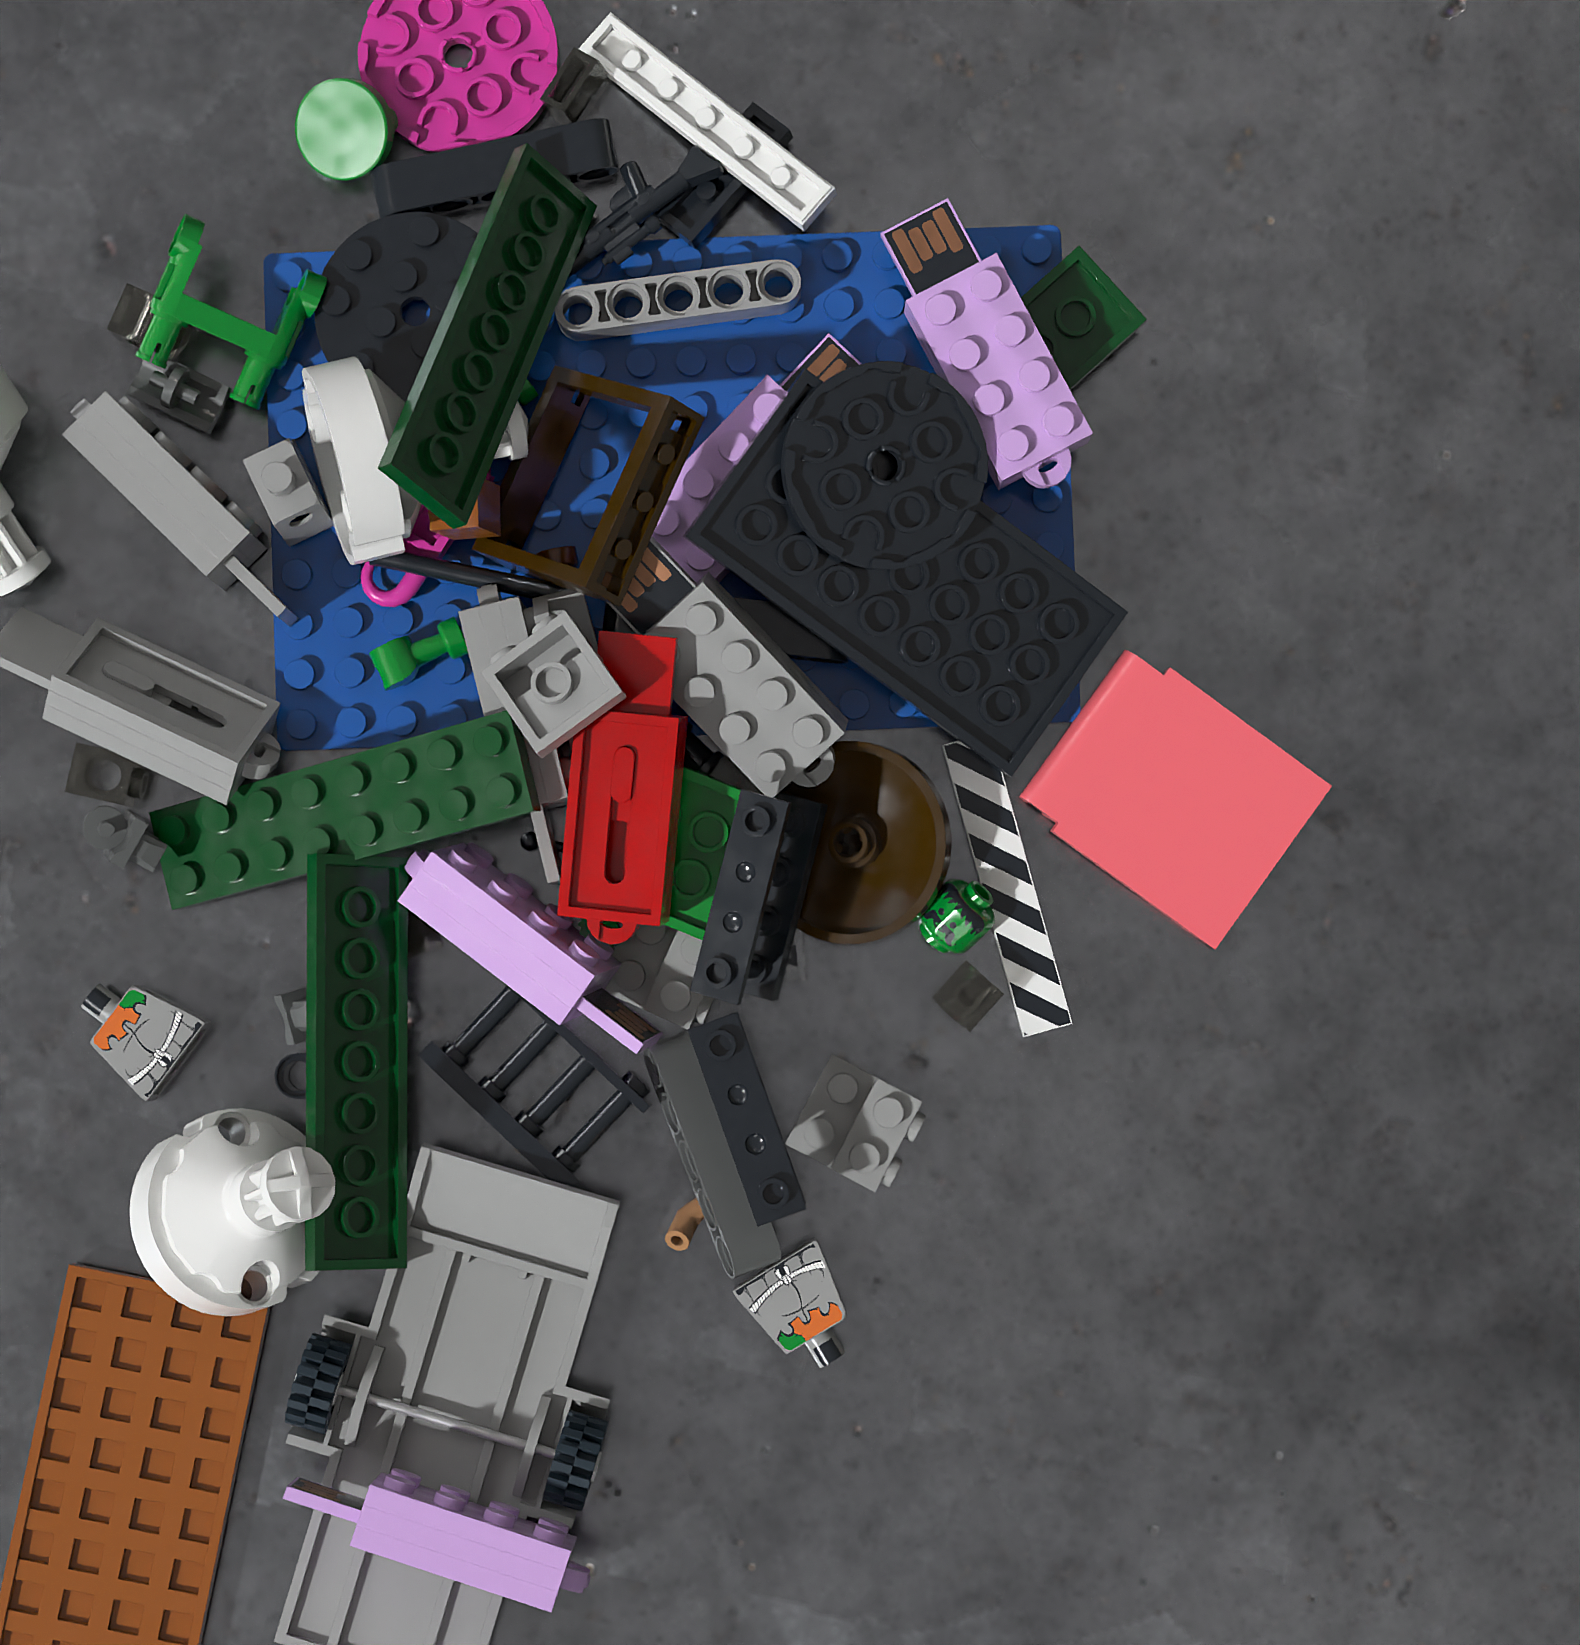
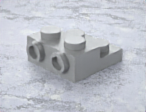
(552, 683)
(659, 974)
(856, 1124)

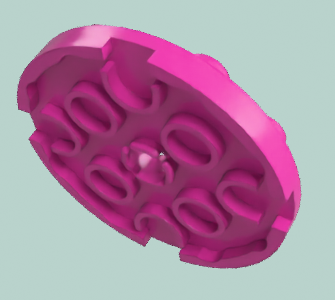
(452, 106)

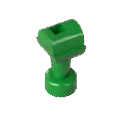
(400, 658)

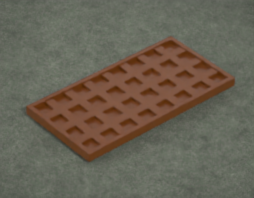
(129, 1467)

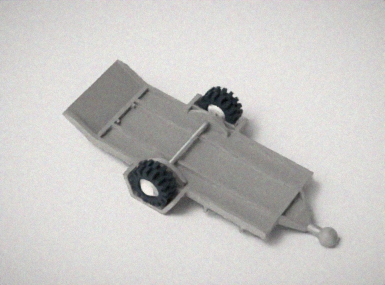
(463, 1384)

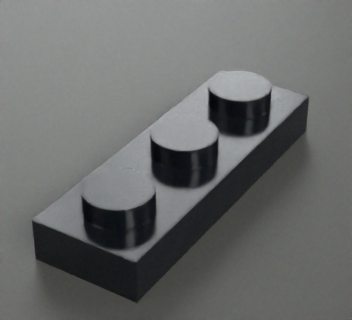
(703, 206)

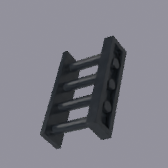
(758, 896)
(747, 1119)
(525, 1128)

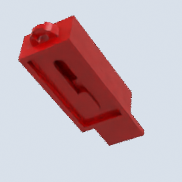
(626, 795)

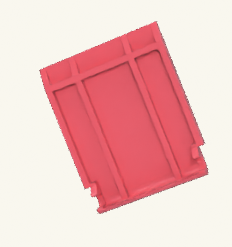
(1174, 796)

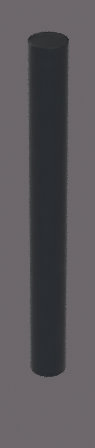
(467, 574)

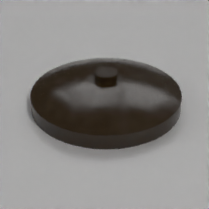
(878, 847)

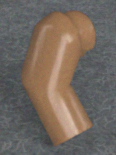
(684, 1226)

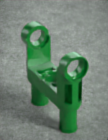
(176, 310)

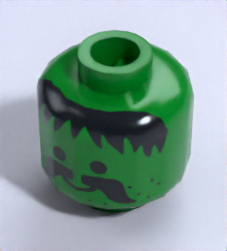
(958, 916)

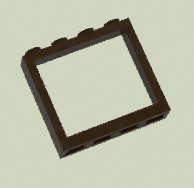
(633, 504)

